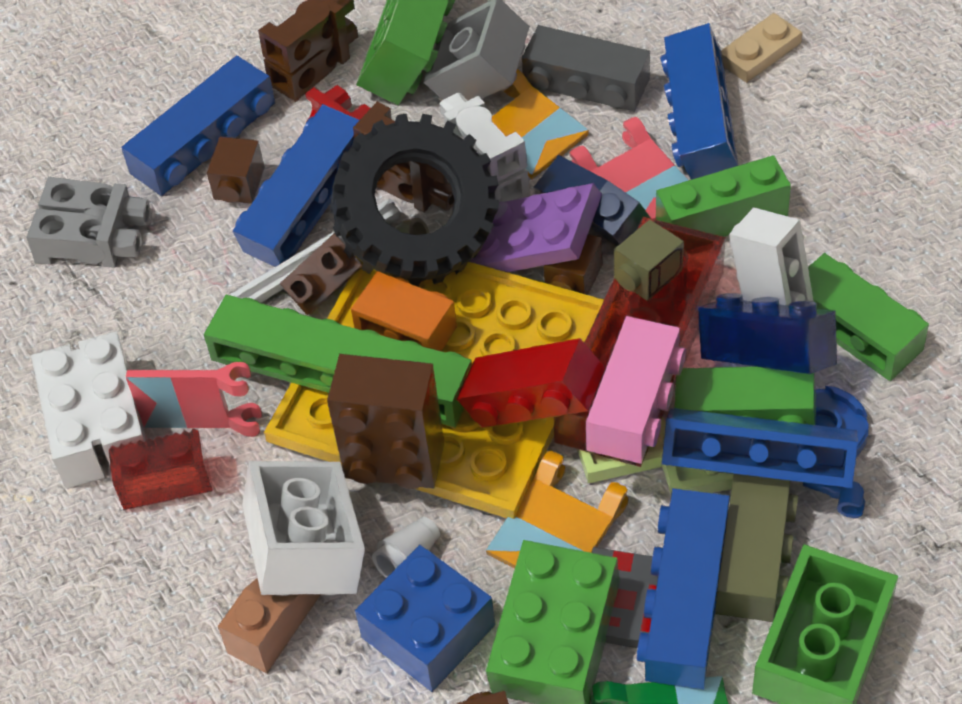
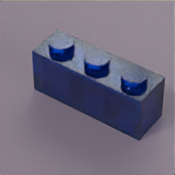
(768, 333)

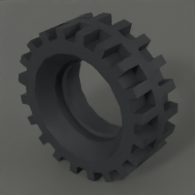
(401, 253)

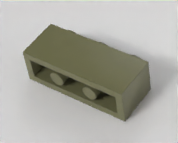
(755, 547)

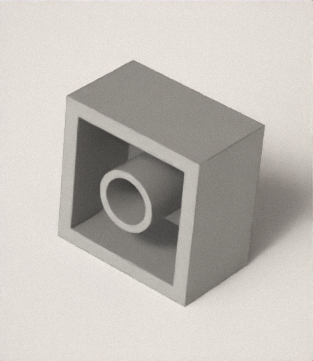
(478, 52)

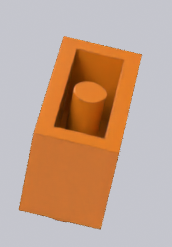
(405, 312)

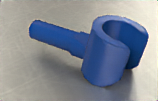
(850, 501)

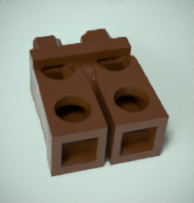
(307, 45)
(409, 180)

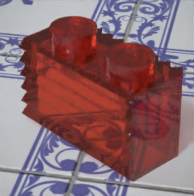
(160, 469)

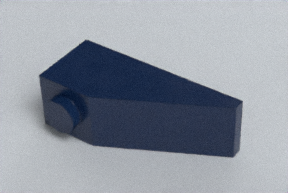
(617, 211)

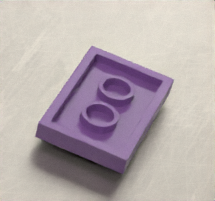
(540, 229)

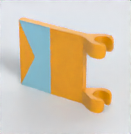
(540, 123)
(556, 517)

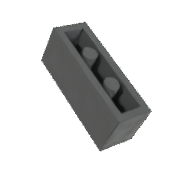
(586, 67)

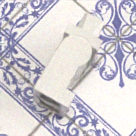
(505, 152)

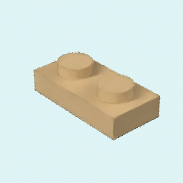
(760, 47)

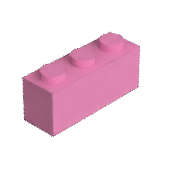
(635, 390)

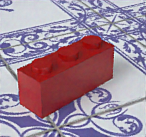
(531, 383)

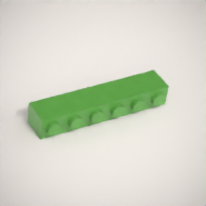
(308, 348)

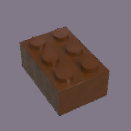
(386, 421)

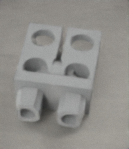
(86, 222)

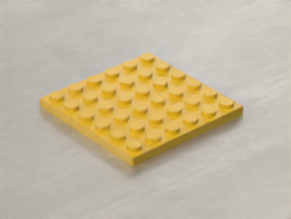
(493, 315)

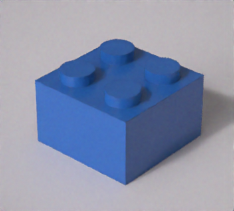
(425, 617)

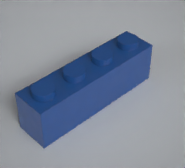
(699, 102)
(191, 128)
(297, 190)
(760, 447)
(686, 589)

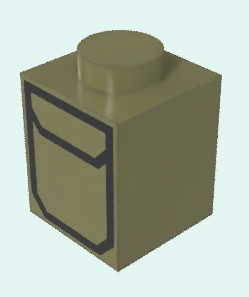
(648, 260)

